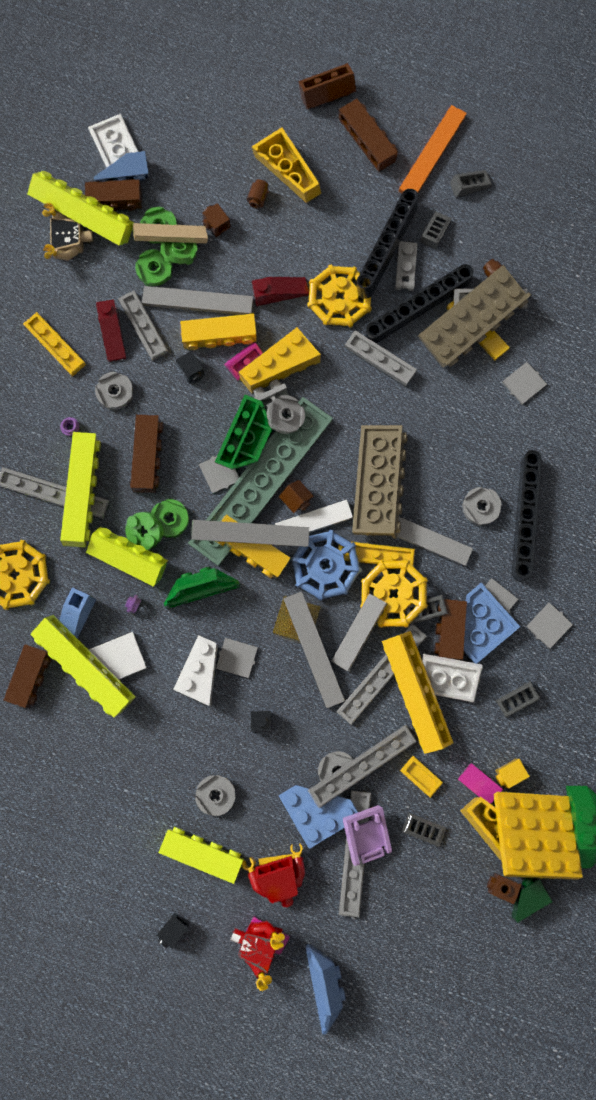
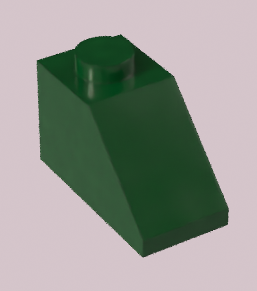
(530, 899)

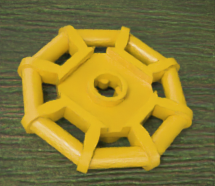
(329, 295)
(26, 577)
(405, 592)

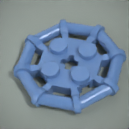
(330, 575)

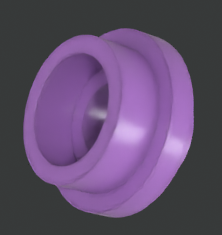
(69, 421)
(132, 604)

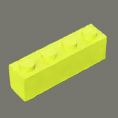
(126, 556)
(200, 855)

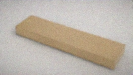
(169, 233)

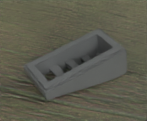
(459, 185)
(429, 240)
(440, 599)
(535, 697)
(408, 823)

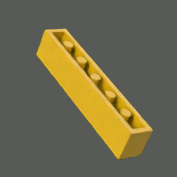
(417, 692)

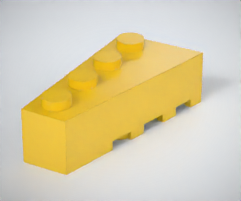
(286, 163)
(284, 358)
(484, 820)

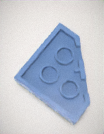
(485, 624)
(313, 822)

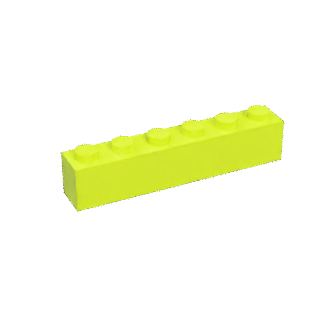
(81, 208)
(80, 489)
(82, 666)

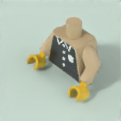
(65, 235)

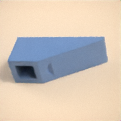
(127, 167)
(76, 611)

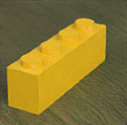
(218, 331)
(260, 555)

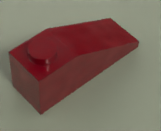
(278, 289)
(111, 330)

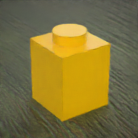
(511, 773)

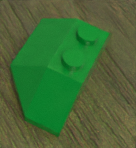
(245, 436)
(199, 586)
(583, 814)

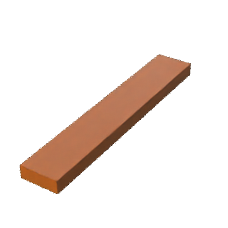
(433, 149)

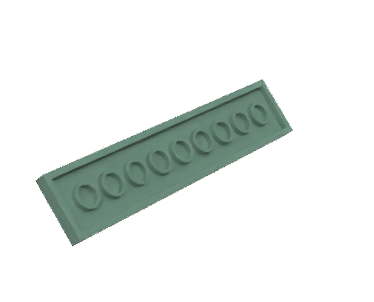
(265, 478)

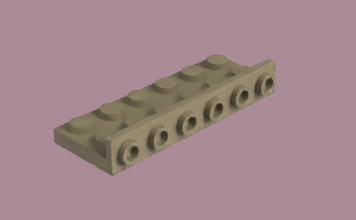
(474, 317)
(379, 480)

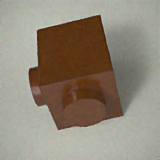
(216, 220)
(296, 496)
(503, 888)

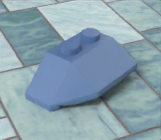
(326, 987)

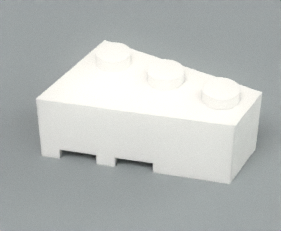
(199, 671)

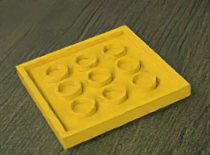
(537, 836)

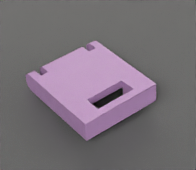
(367, 838)

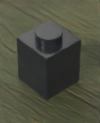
(190, 367)
(261, 721)
(172, 931)

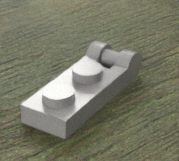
(406, 266)

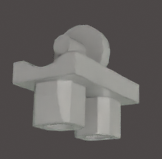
(276, 391)

